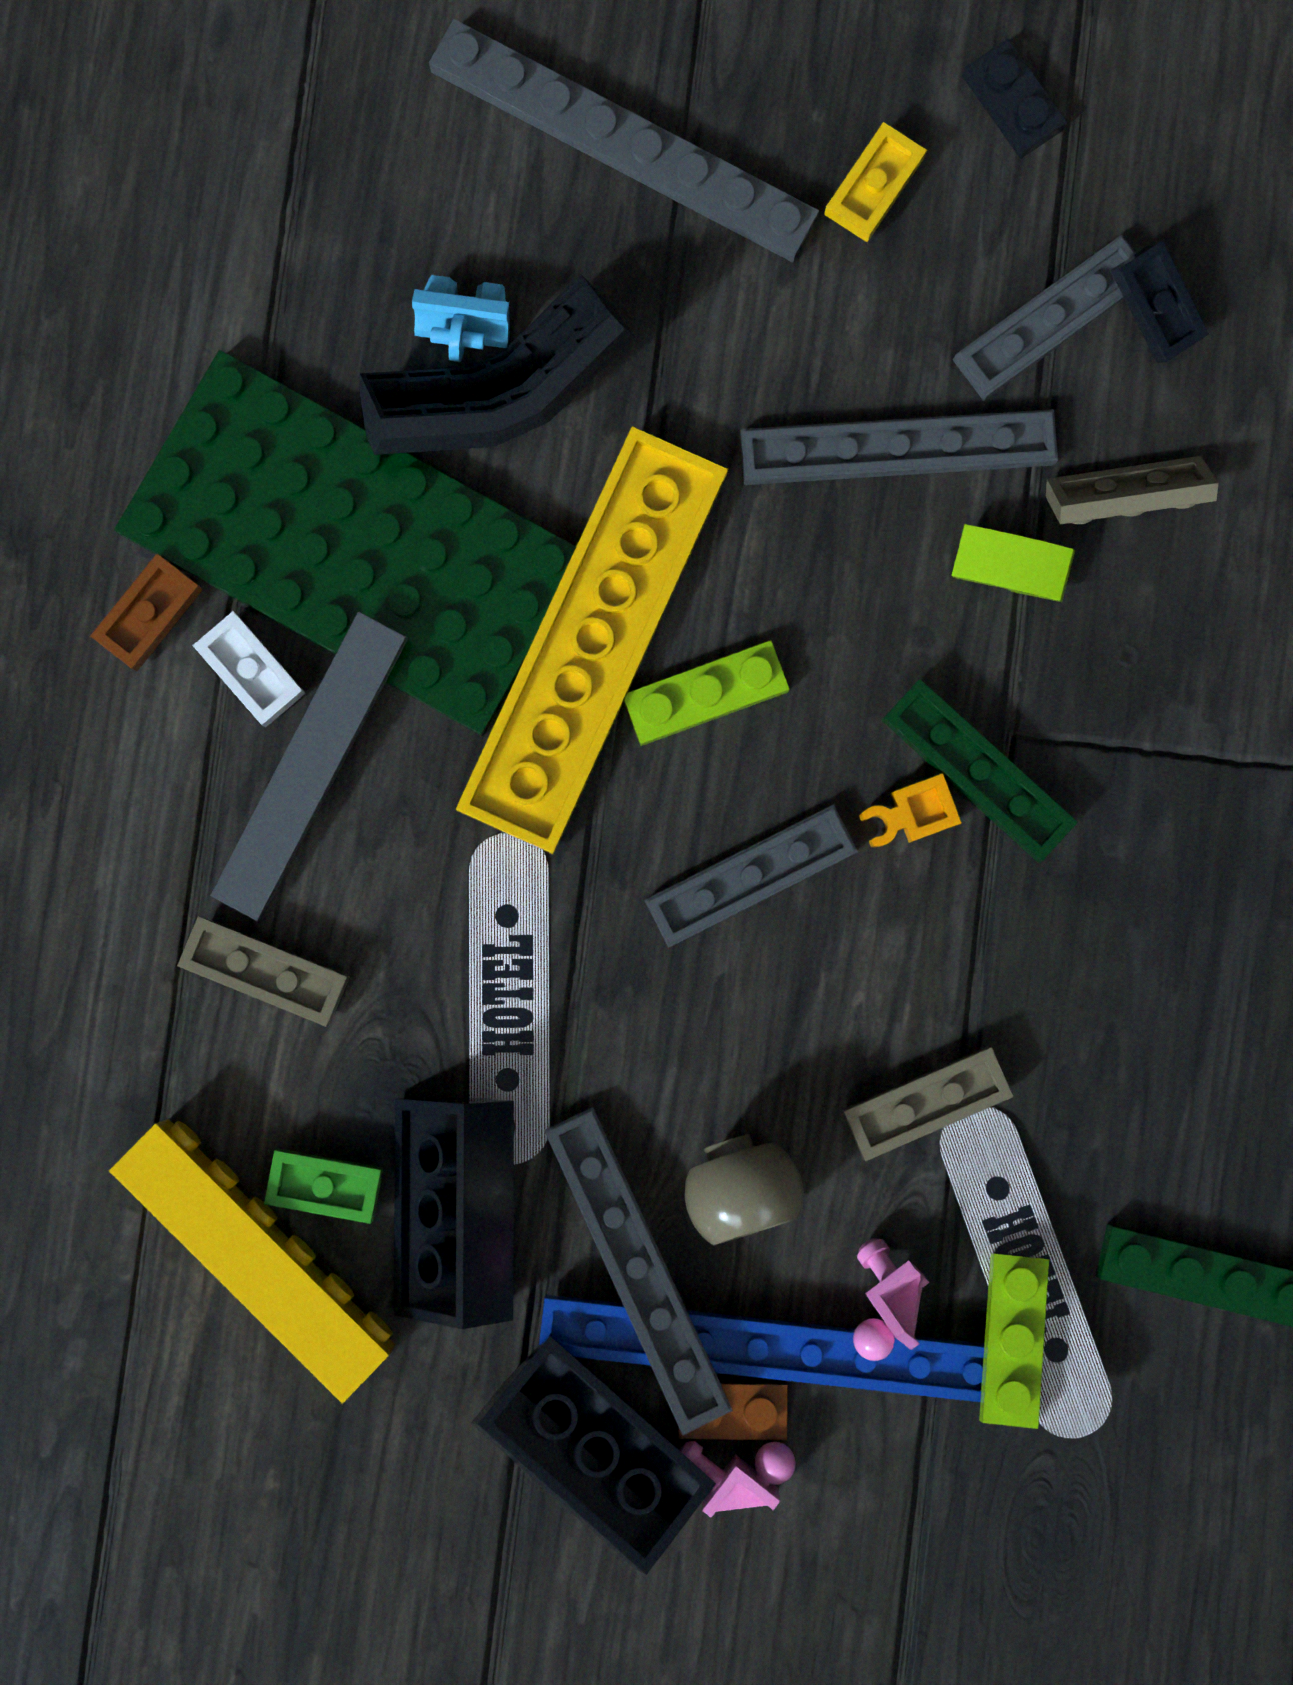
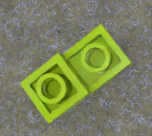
(1013, 562)

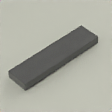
(1044, 321)
(751, 876)

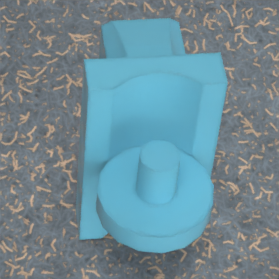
(461, 319)

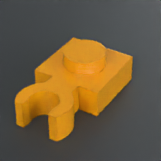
(918, 809)

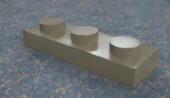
(1131, 490)
(263, 971)
(927, 1103)

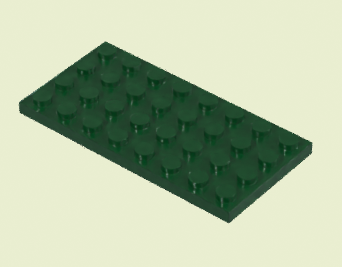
(315, 527)

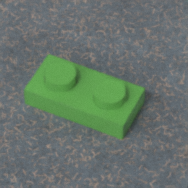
(323, 1186)

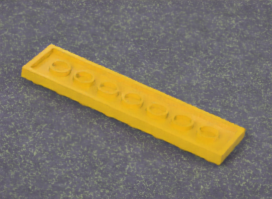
(592, 640)

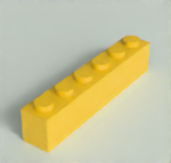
(254, 1257)

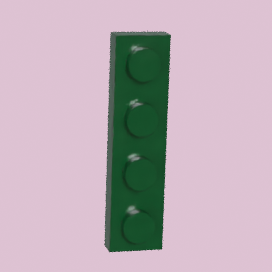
(979, 771)
(1197, 1274)

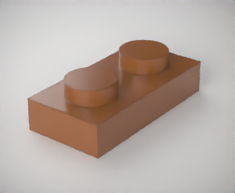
(146, 612)
(756, 1415)

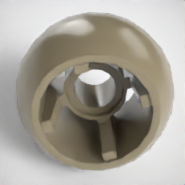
(742, 1190)

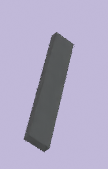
(898, 447)
(309, 766)
(638, 1271)

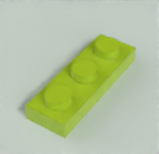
(706, 693)
(1014, 1341)

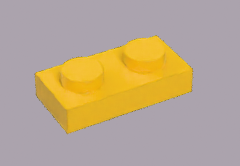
(875, 182)

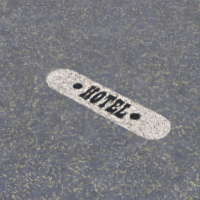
(510, 984)
(1011, 1219)

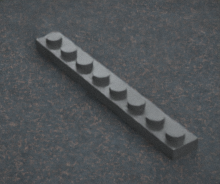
(623, 140)

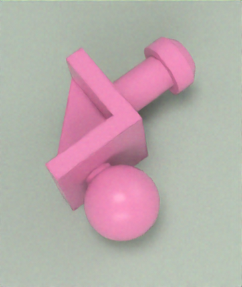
(895, 1300)
(739, 1483)

